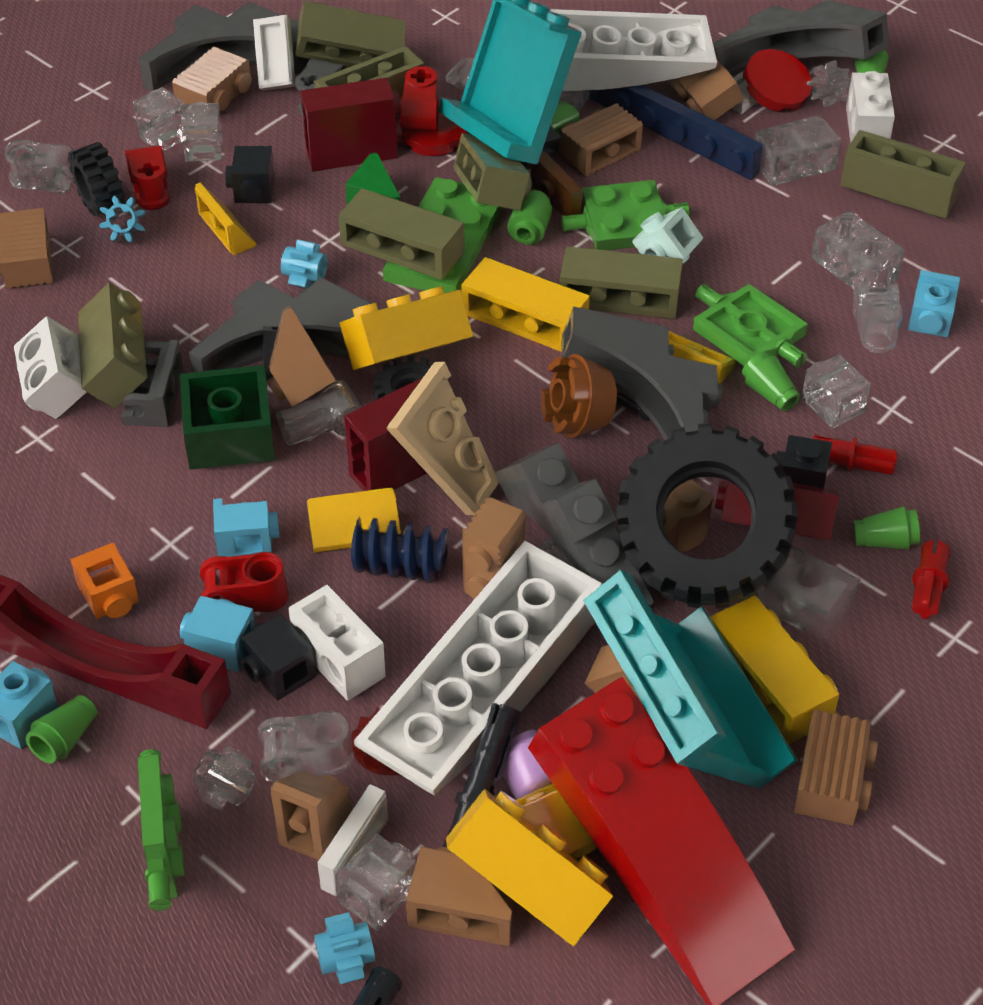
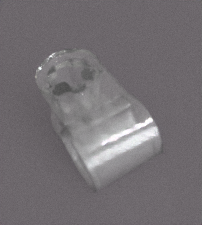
(42, 167)
(877, 316)
(304, 745)

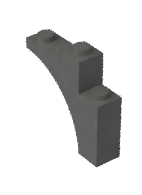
(819, 31)
(197, 33)
(241, 337)
(642, 361)
(570, 512)

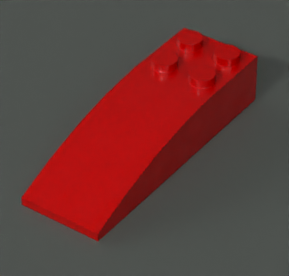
(662, 840)

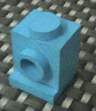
(934, 303)
(244, 528)

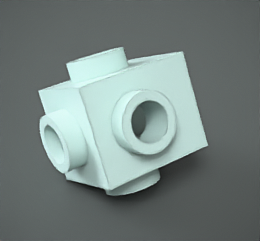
(668, 235)

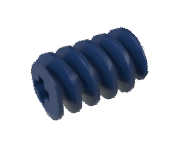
(399, 550)

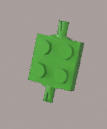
(616, 211)
(749, 324)
(160, 830)

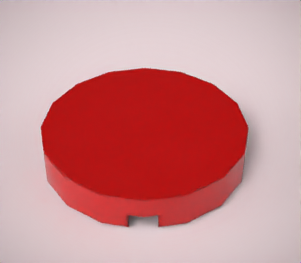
(777, 80)
(434, 142)

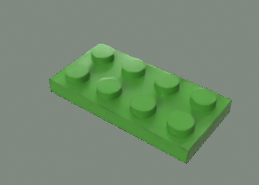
(456, 202)

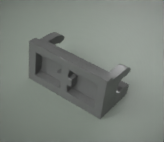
(154, 399)

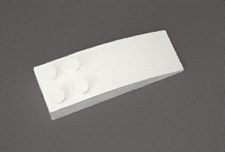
(636, 48)
(492, 654)

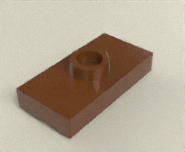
(560, 188)

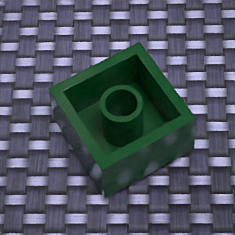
(226, 417)

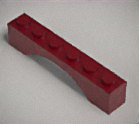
(168, 679)

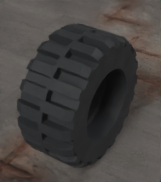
(707, 455)

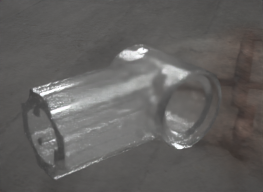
(319, 414)

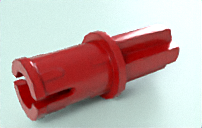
(861, 455)
(930, 579)

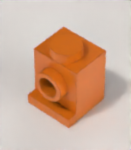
(107, 592)

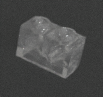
(798, 150)
(857, 252)

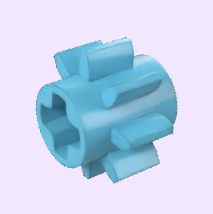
(112, 214)
(303, 263)
(344, 948)

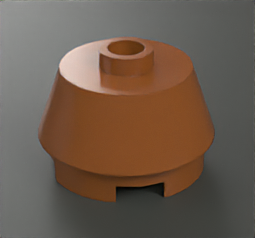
(579, 396)

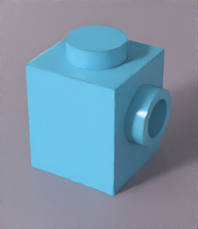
(218, 629)
(23, 699)

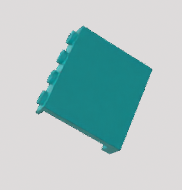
(516, 78)
(691, 687)

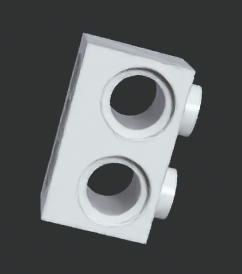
(870, 104)
(49, 367)
(341, 642)

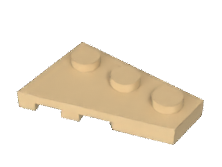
(440, 440)

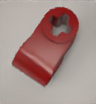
(419, 100)
(148, 176)
(246, 580)

